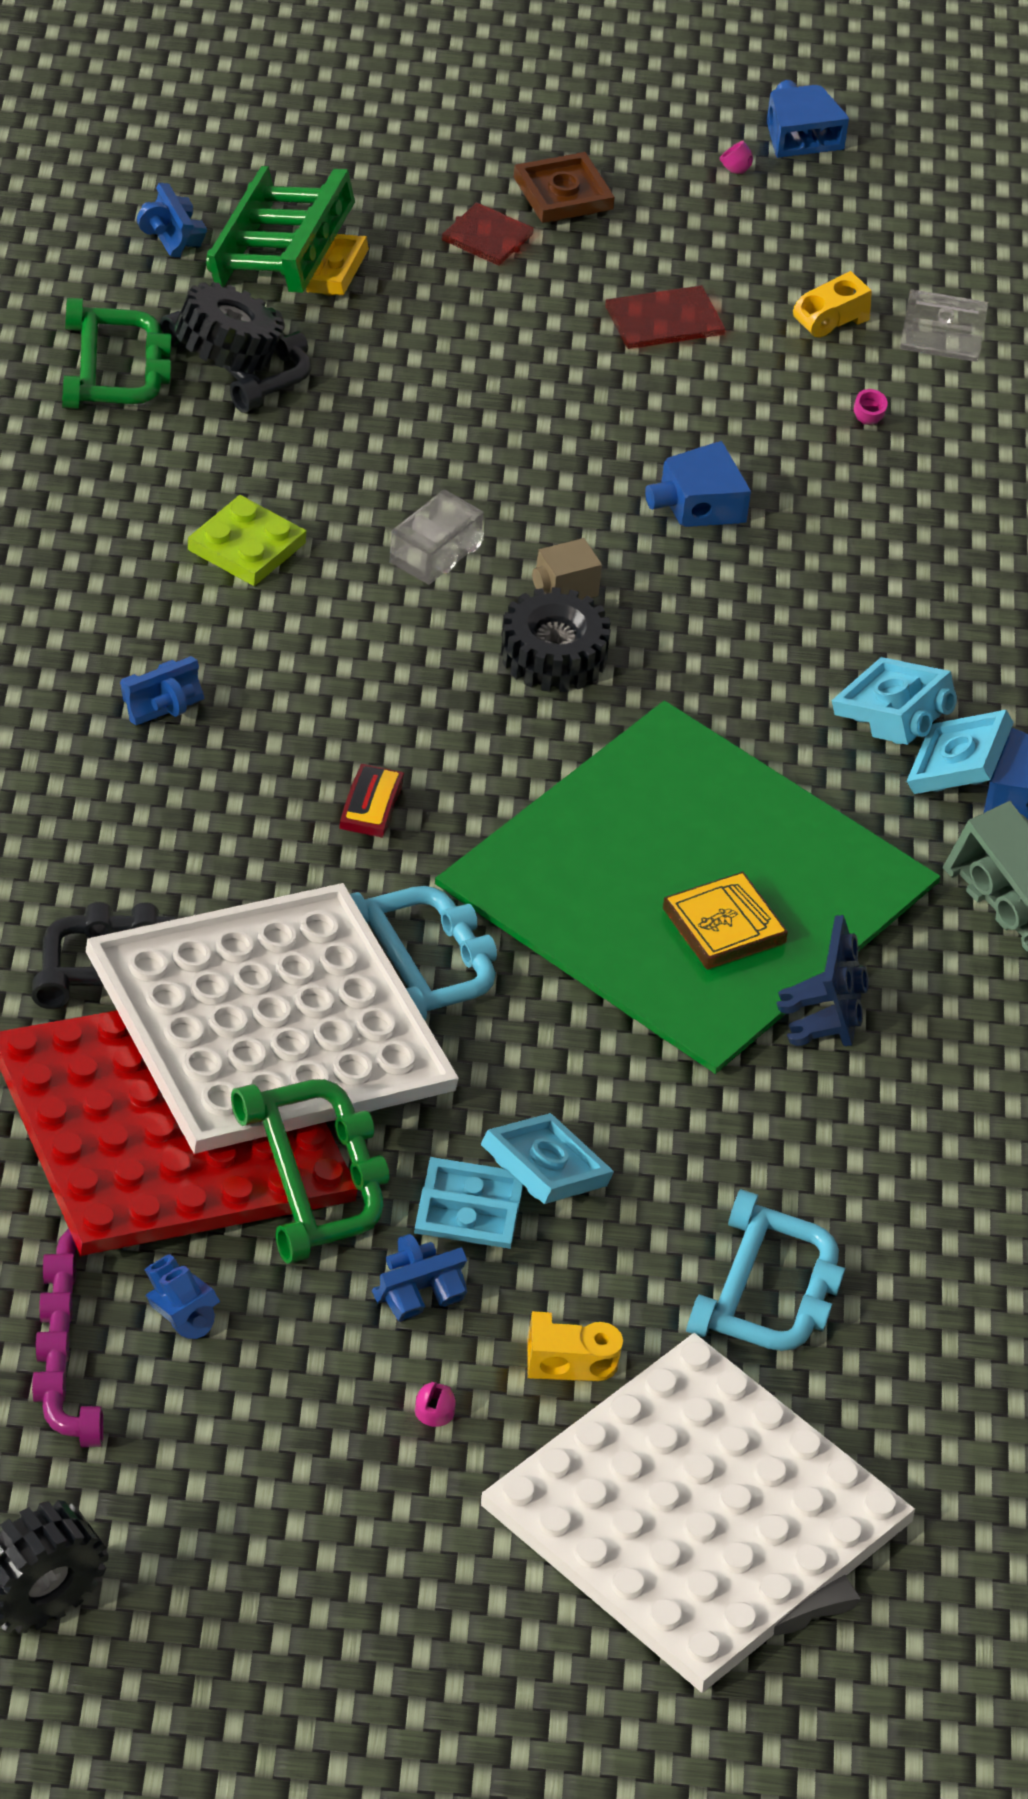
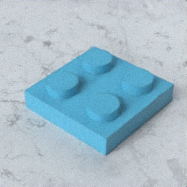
(960, 752)
(547, 1158)

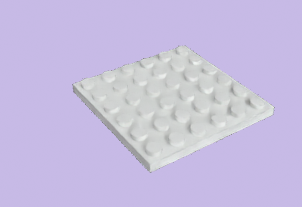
(269, 1002)
(697, 1510)

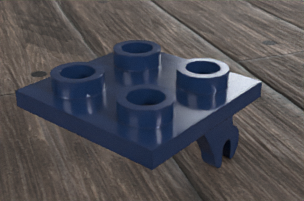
(841, 982)

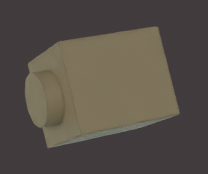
(568, 567)

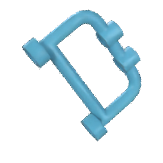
(456, 922)
(813, 1309)

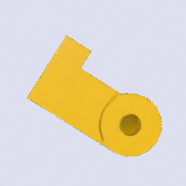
(834, 305)
(572, 1350)

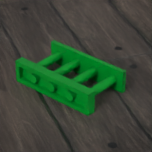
(304, 247)

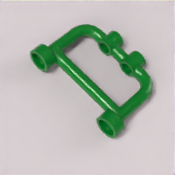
(84, 386)
(352, 1130)

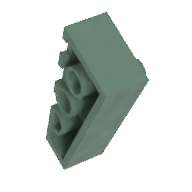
(995, 864)

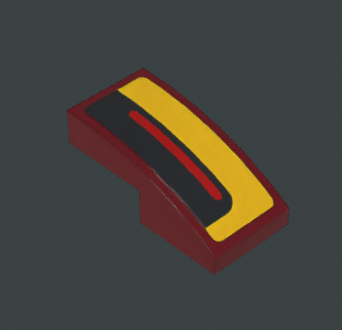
(371, 800)

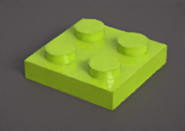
(247, 540)

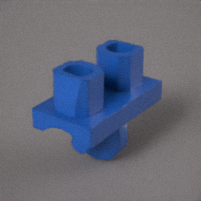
(171, 221)
(162, 690)
(403, 1284)
(181, 1298)

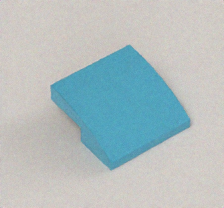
(469, 1203)

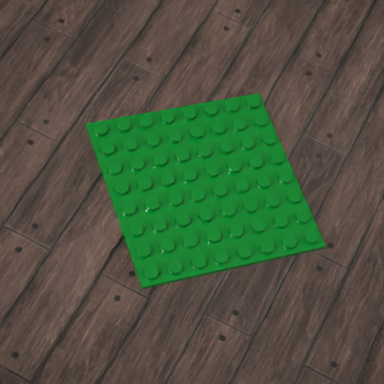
(659, 815)

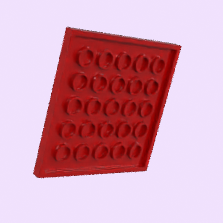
(120, 1154)

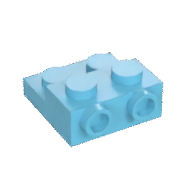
(897, 699)

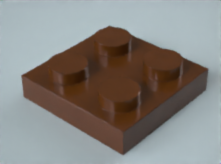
(563, 187)

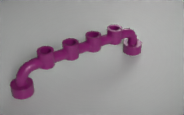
(54, 1349)

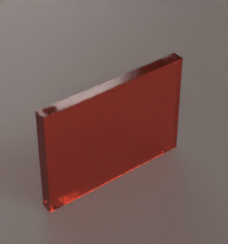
(664, 317)

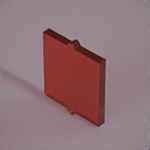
(487, 234)

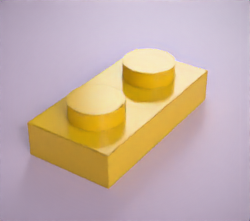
(339, 265)

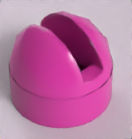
(737, 158)
(870, 406)
(445, 1407)

